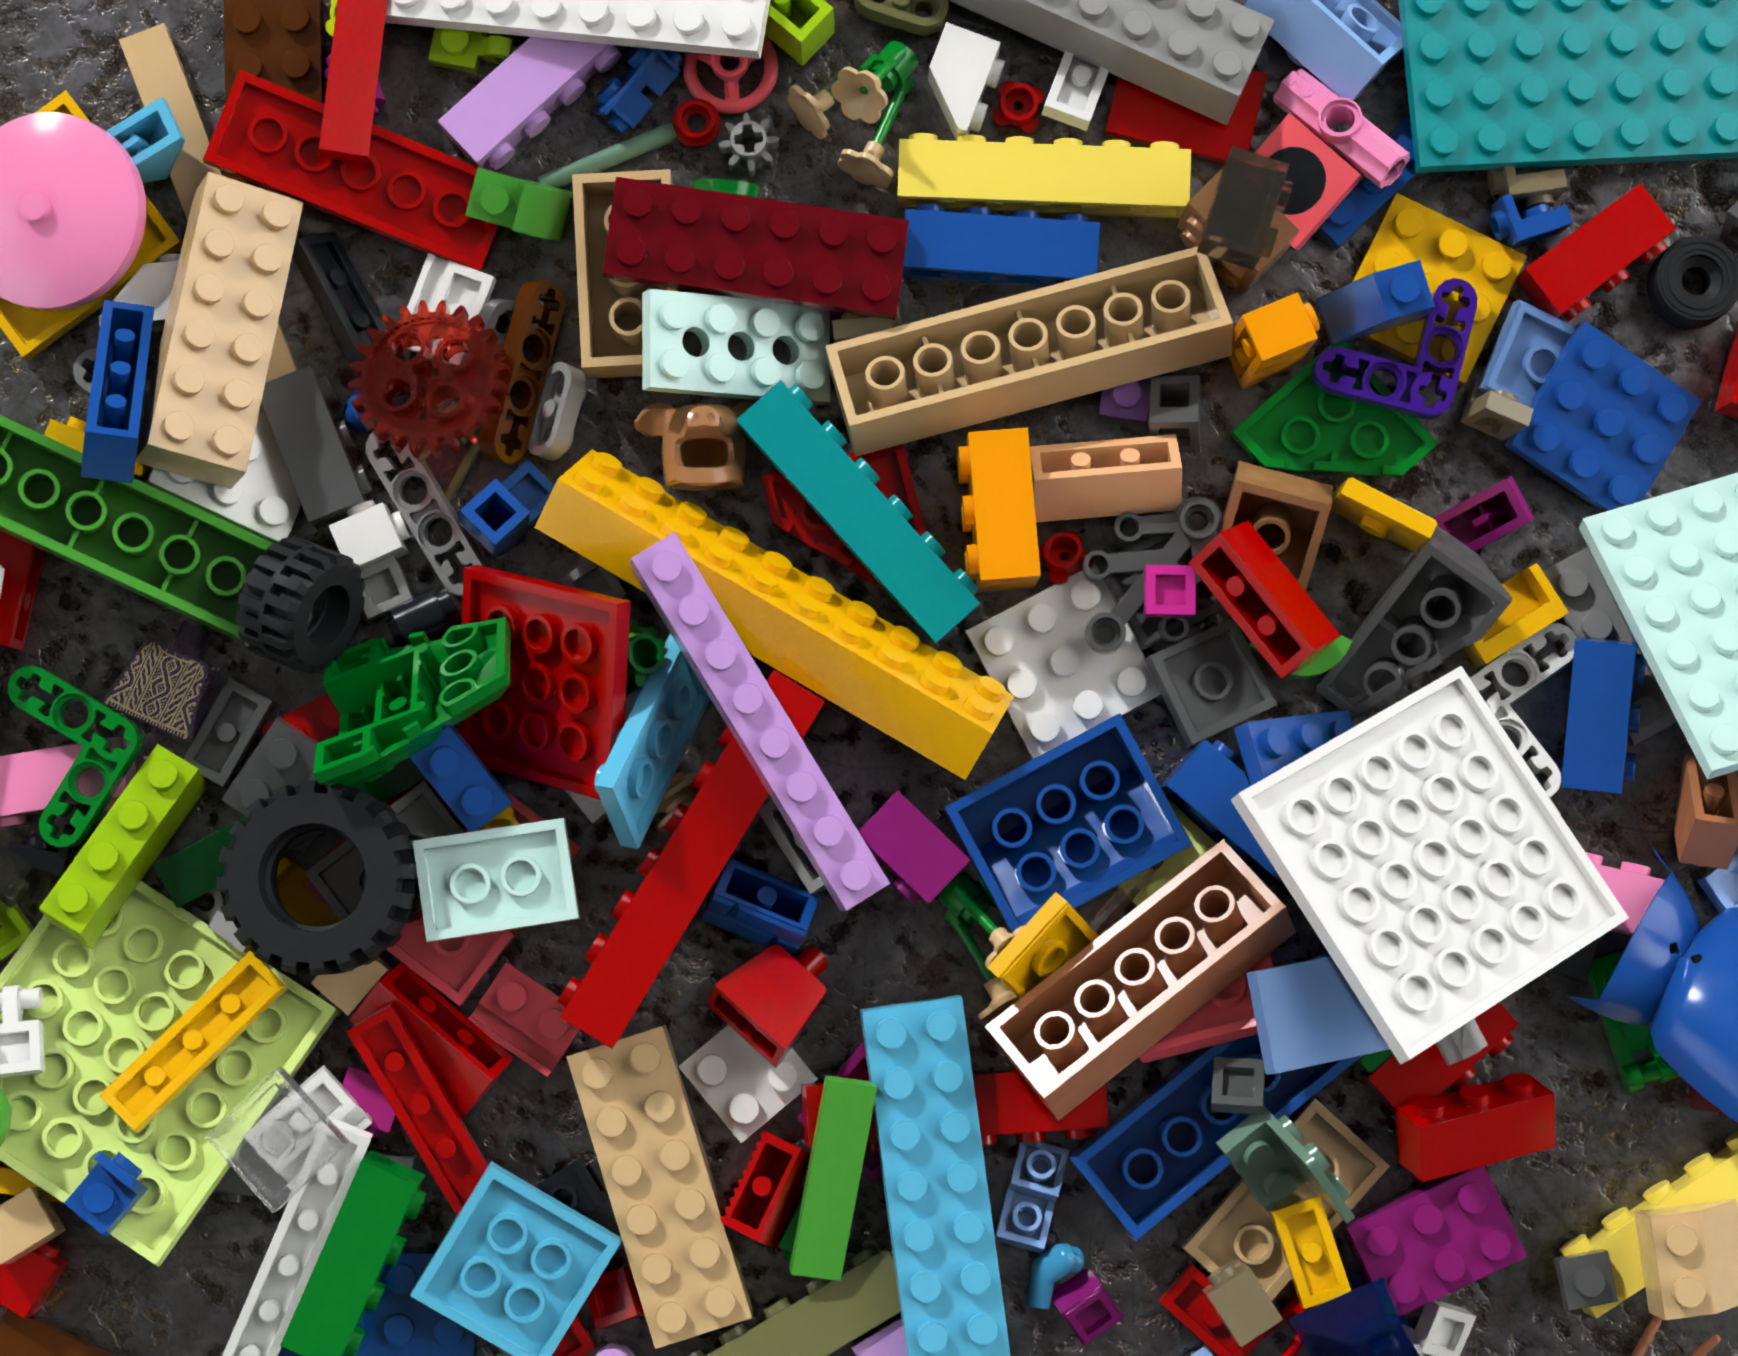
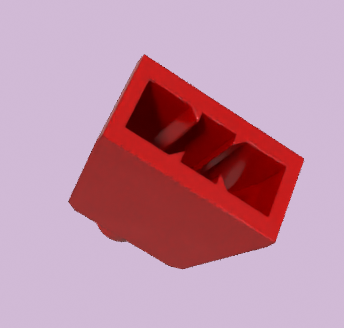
(771, 998)

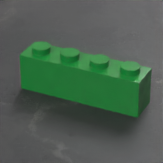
(354, 1258)

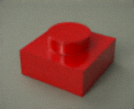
(614, 1299)

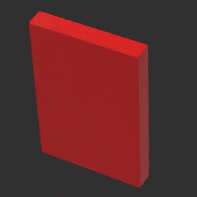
(1150, 118)

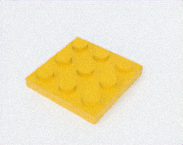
(1446, 252)

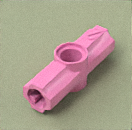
(1361, 146)

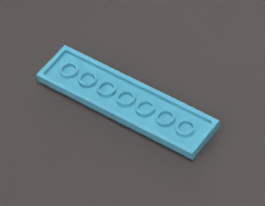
(935, 1179)

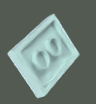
(495, 879)

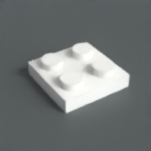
(743, 1083)

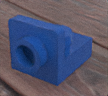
(1535, 225)
(107, 1193)

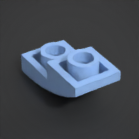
(1031, 1195)

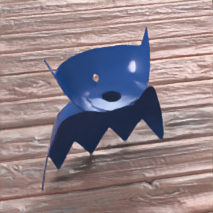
(1684, 1003)

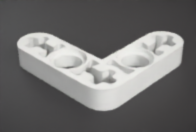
(1502, 708)

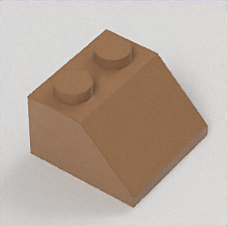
(1284, 511)

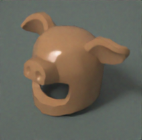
(699, 444)

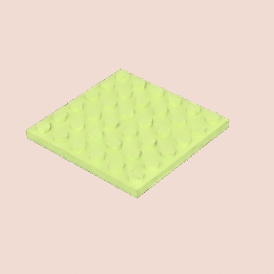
(98, 1019)

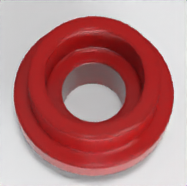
(696, 109)

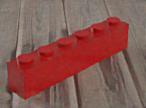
(1004, 1107)

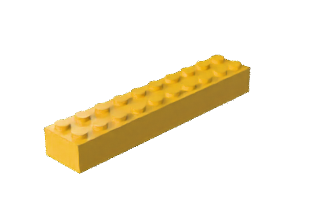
(785, 615)

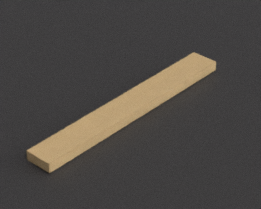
(161, 74)

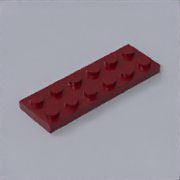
(755, 248)

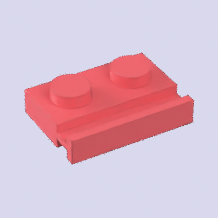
(525, 1019)

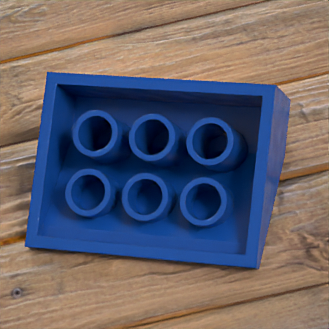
(1067, 823)

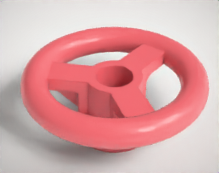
(732, 103)

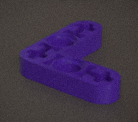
(1408, 377)

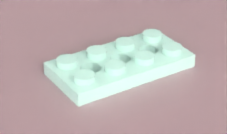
(715, 371)

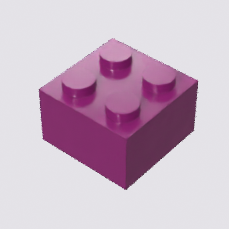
(912, 850)

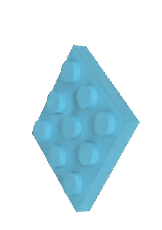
(515, 1265)

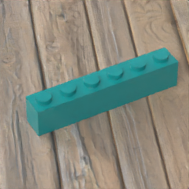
(857, 511)

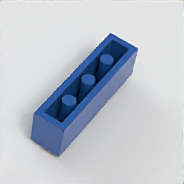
(997, 247)
(117, 392)

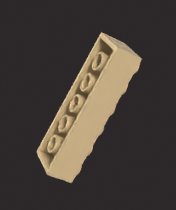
(219, 331)
(660, 1187)

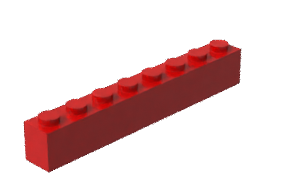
(675, 881)

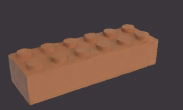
(1141, 979)

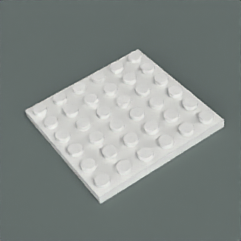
(1429, 862)

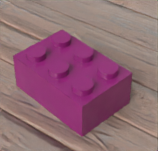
(1434, 1238)

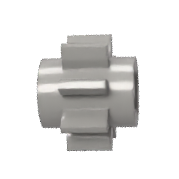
(735, 145)

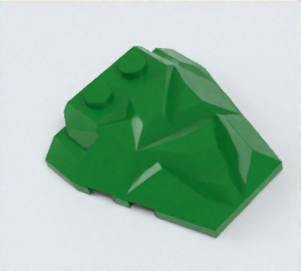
(404, 695)

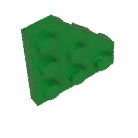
(1331, 434)

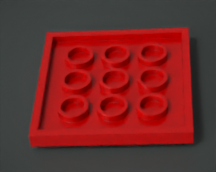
(564, 678)

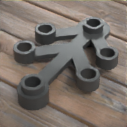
(1126, 562)

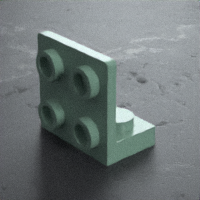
(1276, 1164)

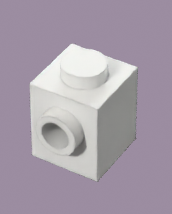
(371, 533)

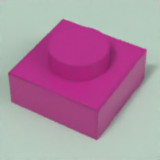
(1169, 591)

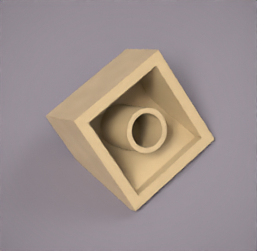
(1689, 1258)

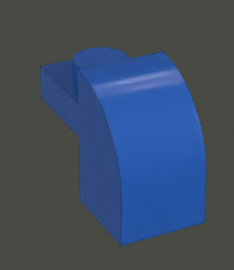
(505, 511)

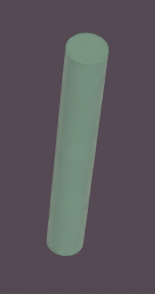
(611, 156)

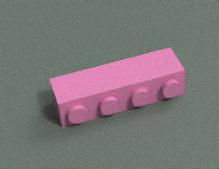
(33, 777)

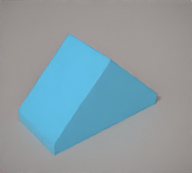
(151, 140)

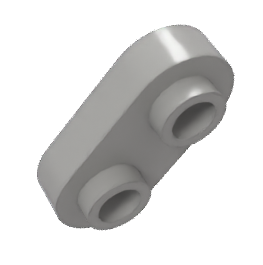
(557, 411)

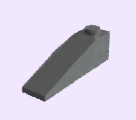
(1428, 612)

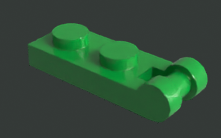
(1627, 1038)

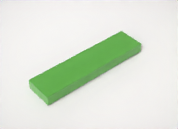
(833, 1178)

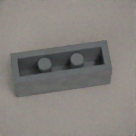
(315, 445)

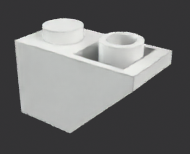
(960, 74)

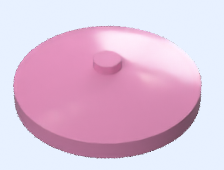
(65, 211)

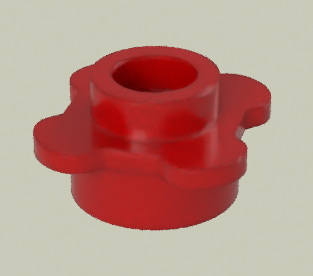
(1013, 93)
(1063, 544)

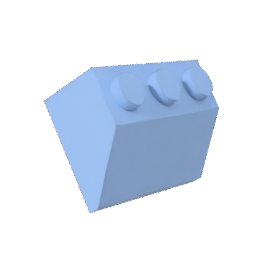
(1336, 40)

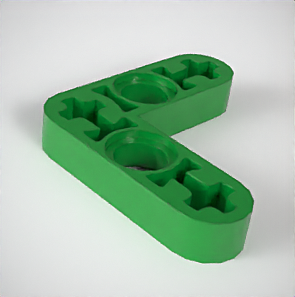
(93, 754)

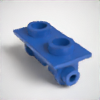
(624, 97)

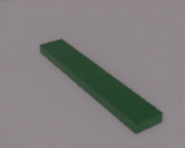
(196, 866)

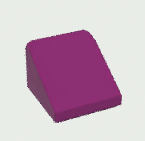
(1086, 1306)

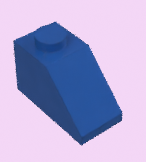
(1376, 303)

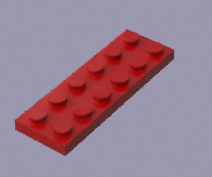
(399, 193)

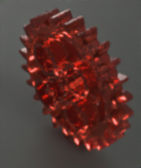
(386, 375)

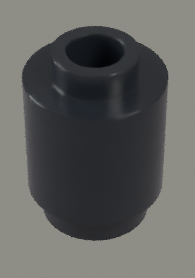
(426, 612)

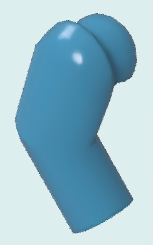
(1049, 1268)

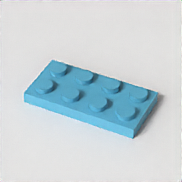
(651, 746)

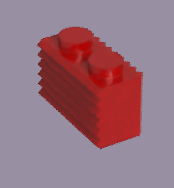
(768, 1190)

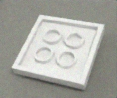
(1051, 670)

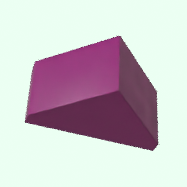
(1487, 515)

